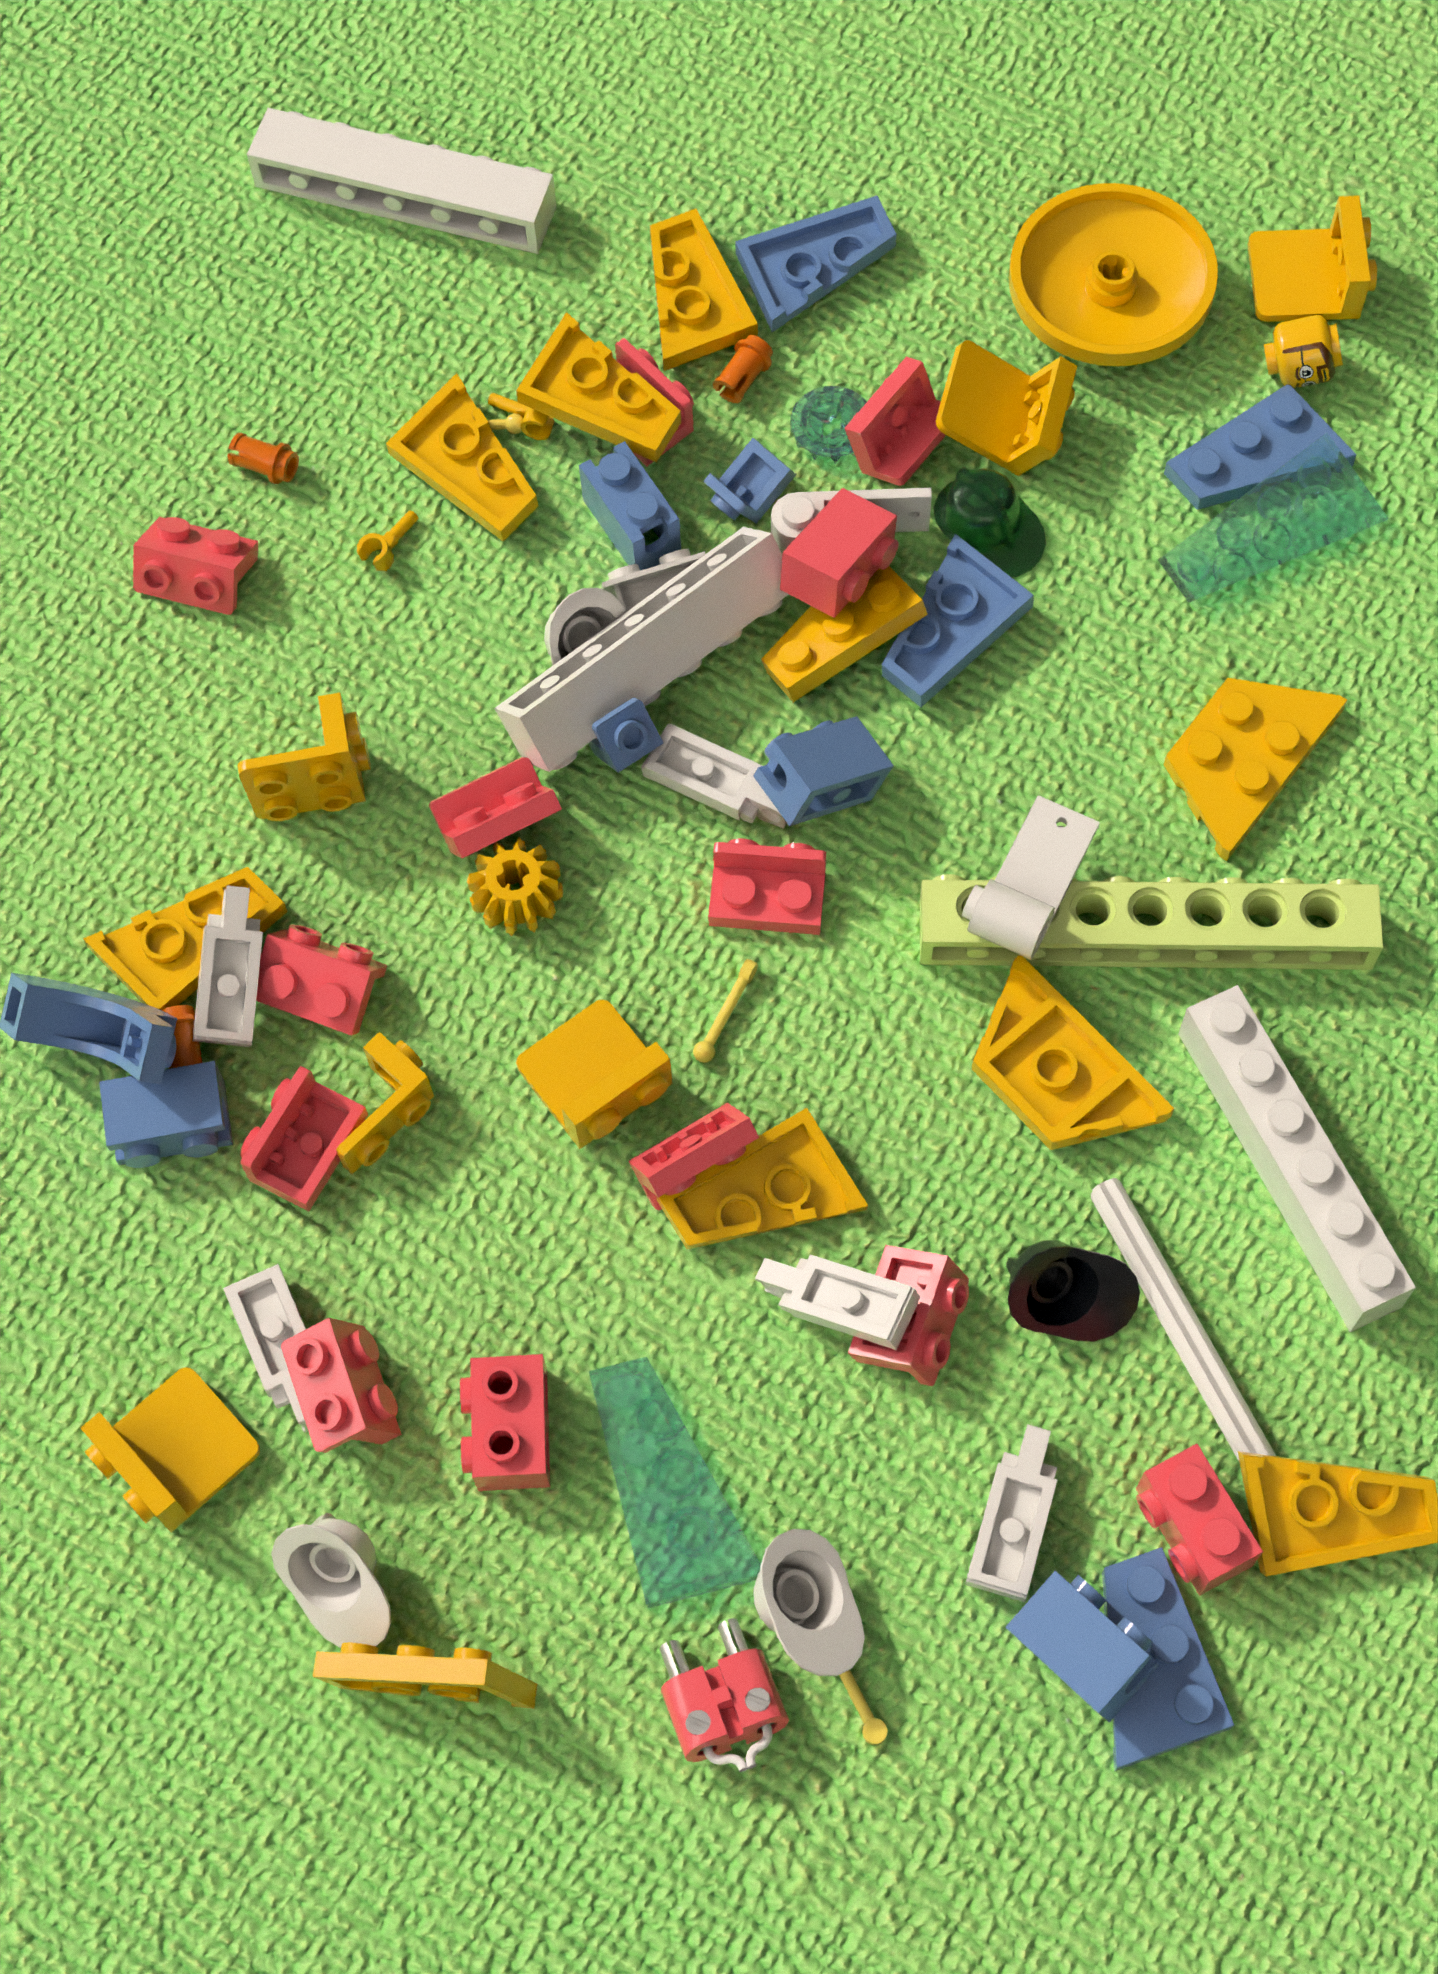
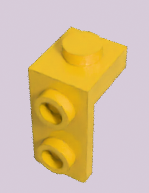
(406, 1106)

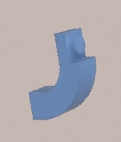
(92, 1023)

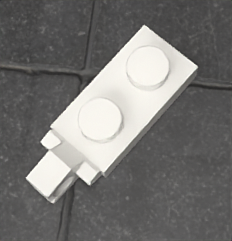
(710, 776)
(228, 973)
(842, 1298)
(266, 1319)
(1014, 1519)

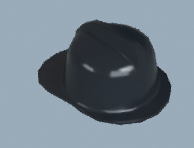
(1071, 1291)

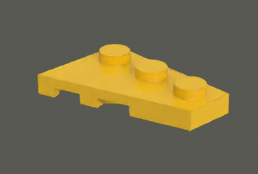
(695, 292)
(595, 393)
(463, 460)
(824, 645)
(162, 950)
(776, 1184)
(1332, 1512)
(460, 1677)

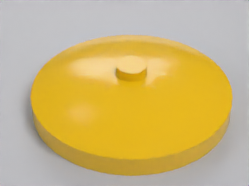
(1113, 274)

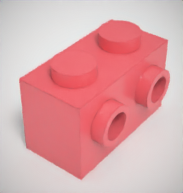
(839, 553)
(507, 1422)
(1197, 1520)

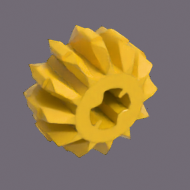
(493, 890)

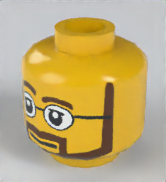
(1304, 351)

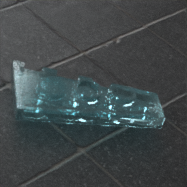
(1286, 515)
(670, 1502)

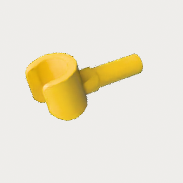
(534, 423)
(374, 541)

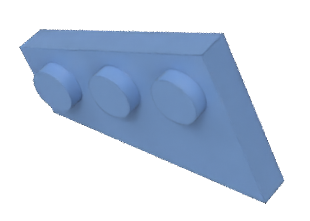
(813, 256)
(1249, 449)
(967, 611)
(1182, 1695)

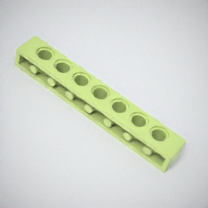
(1178, 941)

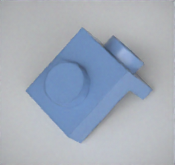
(750, 483)
(625, 735)

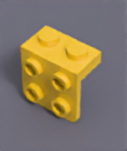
(1314, 269)
(1003, 409)
(311, 777)
(594, 1072)
(172, 1449)

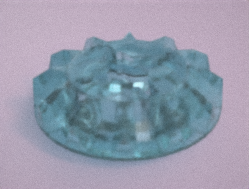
(821, 407)

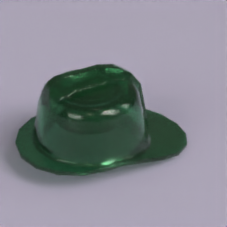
(992, 519)

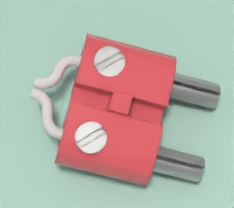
(724, 1702)

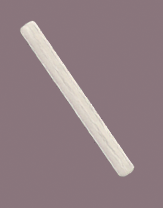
(1179, 1319)

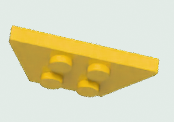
(1246, 752)
(1060, 1068)

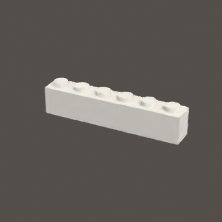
(402, 180)
(646, 648)
(1295, 1159)

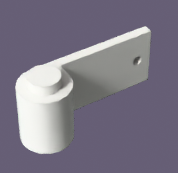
(798, 509)
(1032, 880)

